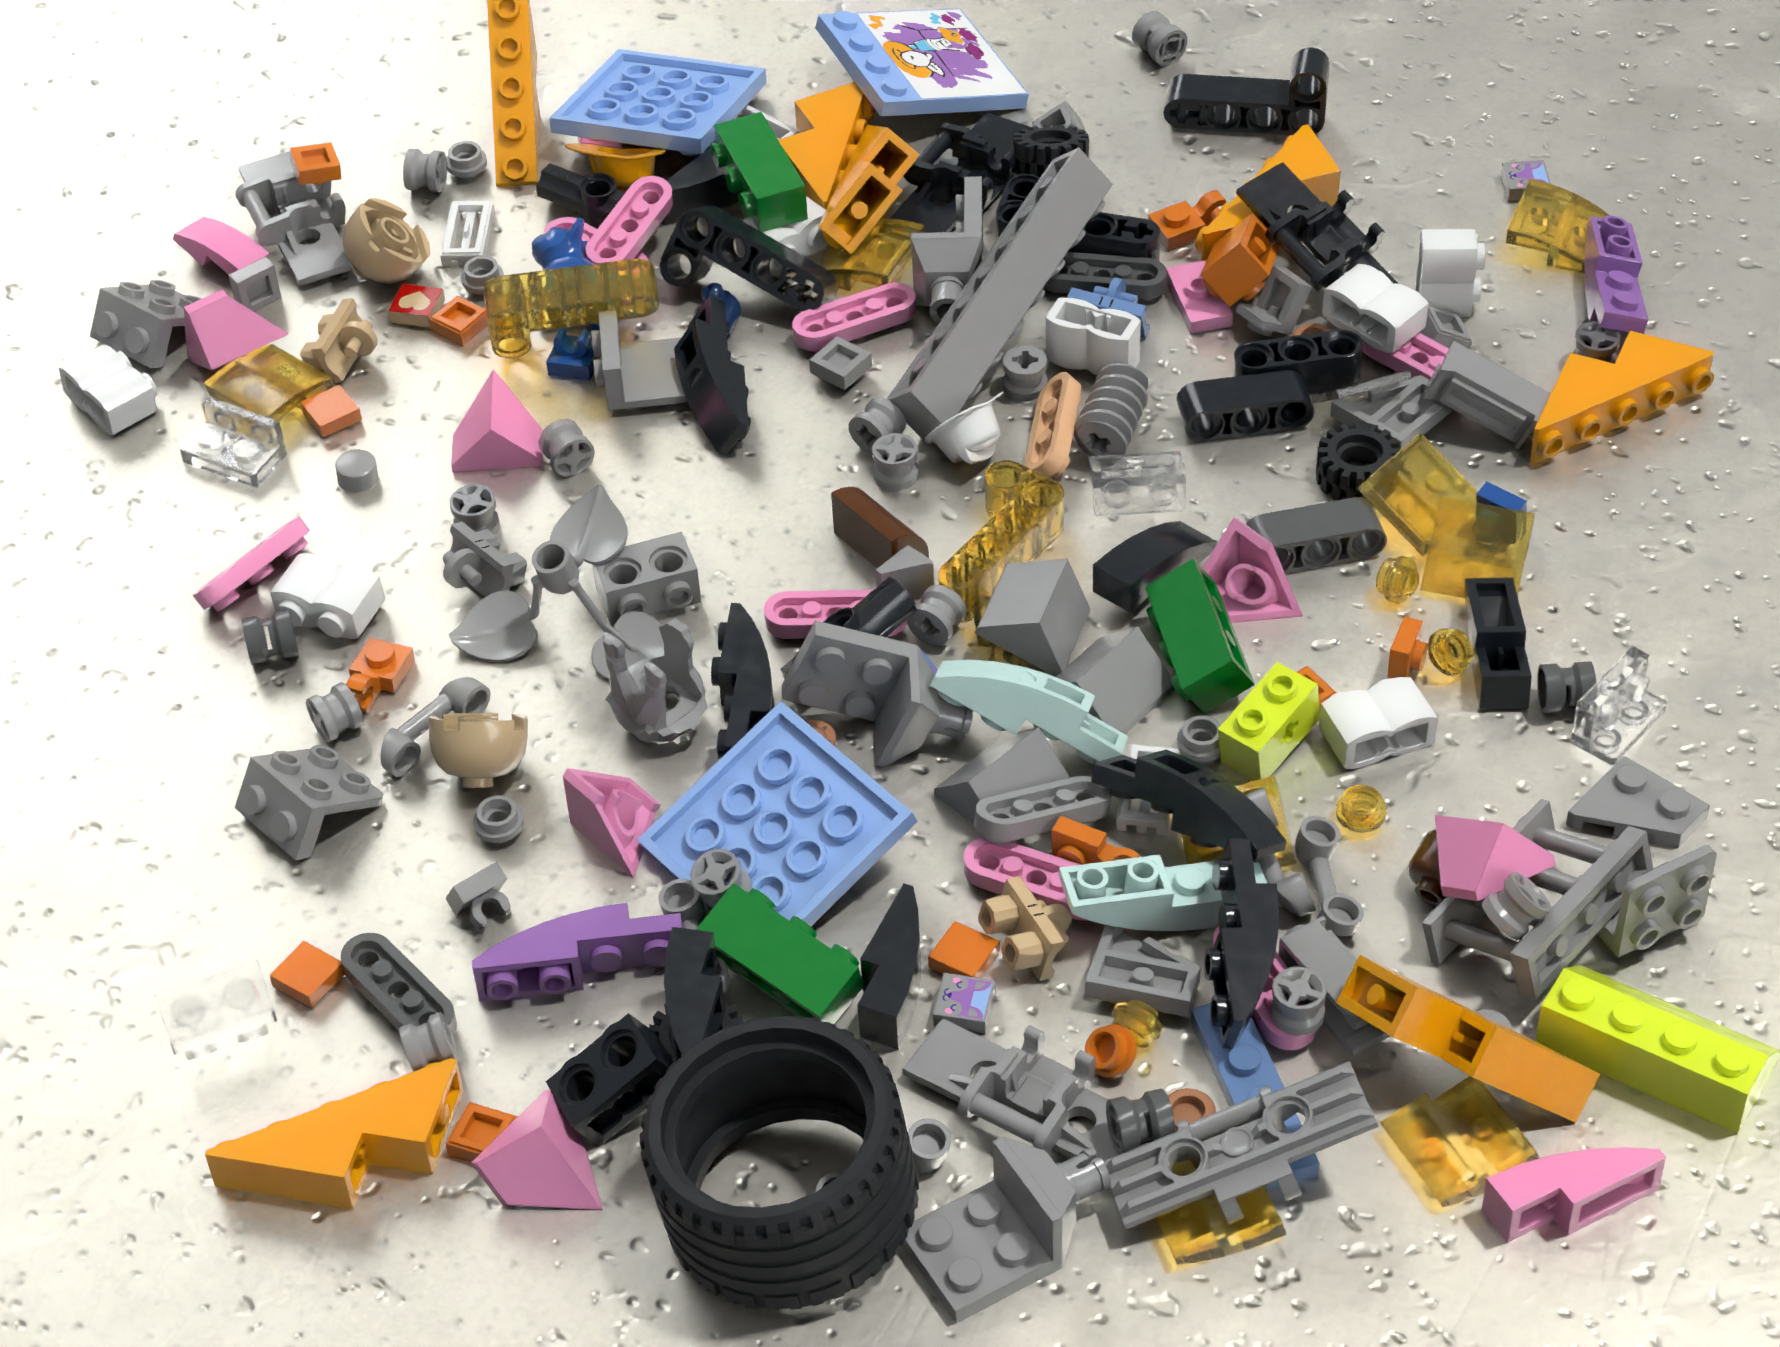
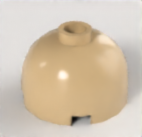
(382, 243)
(478, 745)

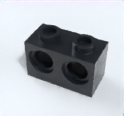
(610, 1079)

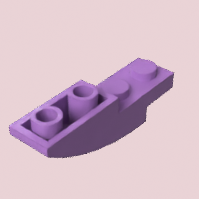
(1612, 275)
(559, 951)

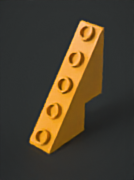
(514, 92)
(828, 136)
(1306, 159)
(866, 187)
(1602, 395)
(1467, 1039)
(330, 1148)

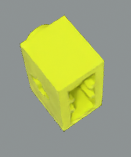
(1269, 723)

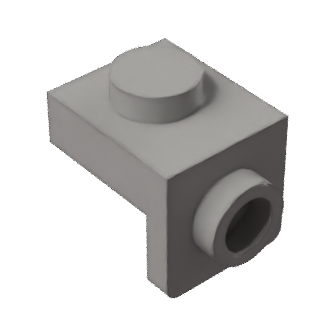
(1278, 303)

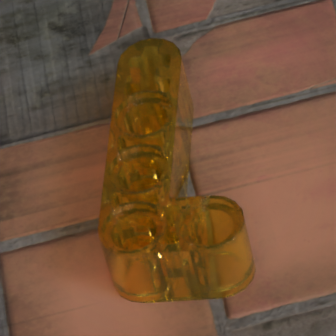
(565, 299)
(1023, 523)

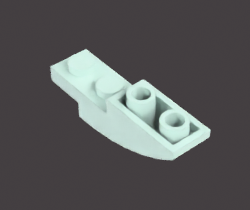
(1012, 693)
(1145, 893)

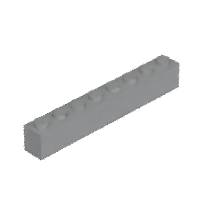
(1001, 292)

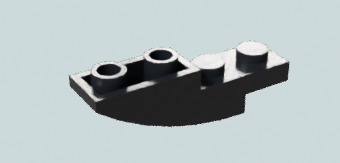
(711, 380)
(742, 677)
(1199, 799)
(1245, 941)

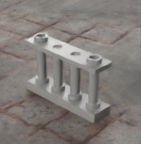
(1572, 921)

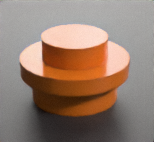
(1113, 1048)

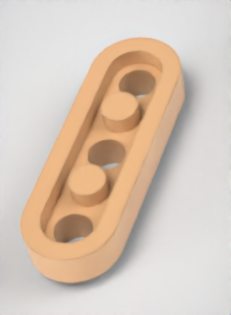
(1053, 426)

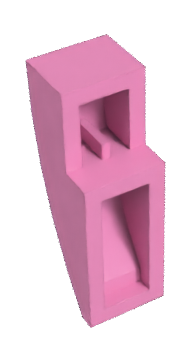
(1570, 1188)

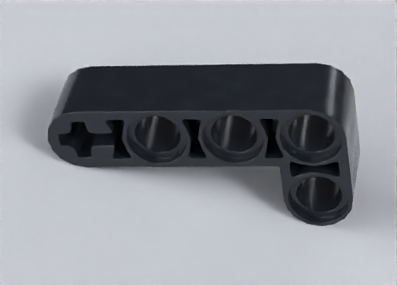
(1252, 103)
(1103, 233)
(754, 265)

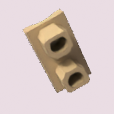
(340, 341)
(1032, 926)

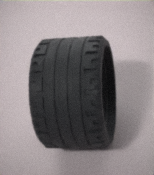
(762, 1077)

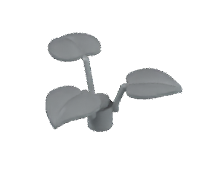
(589, 531)

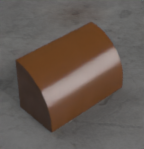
(871, 527)

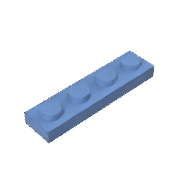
(1245, 1071)

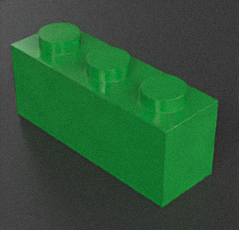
(759, 172)
(1197, 637)
(782, 956)

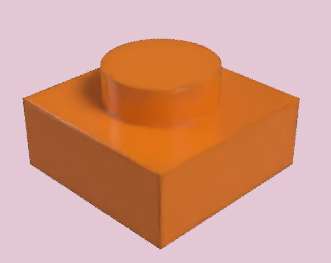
(315, 163)
(1407, 650)

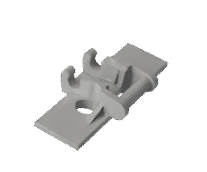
(304, 214)
(1019, 1080)
(1240, 1147)

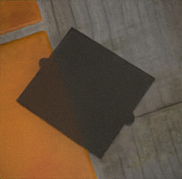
(1361, 386)

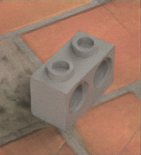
(648, 578)

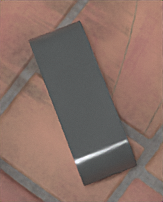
(1322, 534)

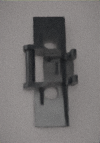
(980, 152)
(1298, 215)

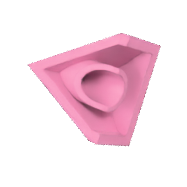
(223, 330)
(496, 432)
(1250, 576)
(610, 813)
(1482, 854)
(540, 1161)

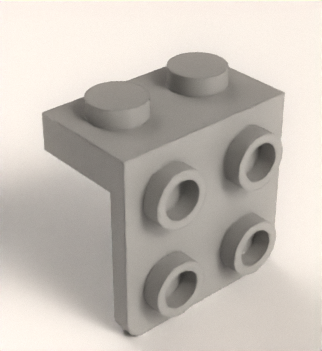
(139, 319)
(634, 371)
(293, 792)
(1661, 902)

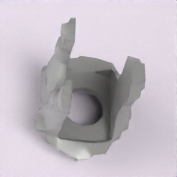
(641, 689)

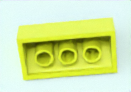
(1655, 1046)

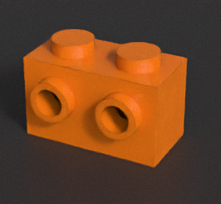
(1240, 262)

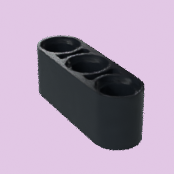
(1322, 358)
(1245, 405)

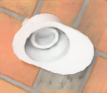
(969, 434)

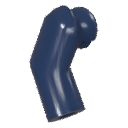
(732, 306)

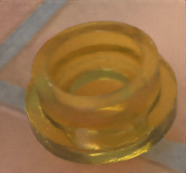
(1397, 579)
(1450, 651)
(1361, 809)
(1140, 1020)

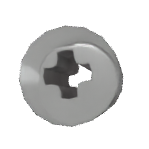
(1112, 410)

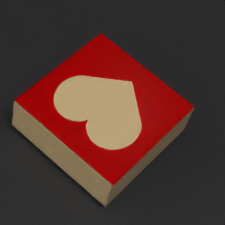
(416, 305)

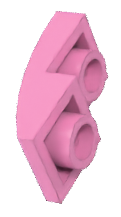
(218, 242)

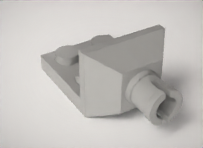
(948, 259)
(875, 682)
(1004, 1230)

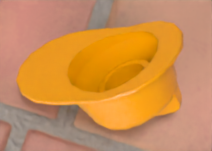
(622, 164)

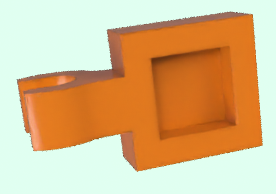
(1182, 223)
(378, 668)
(1084, 844)

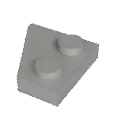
(1394, 408)
(1640, 800)
(1143, 972)

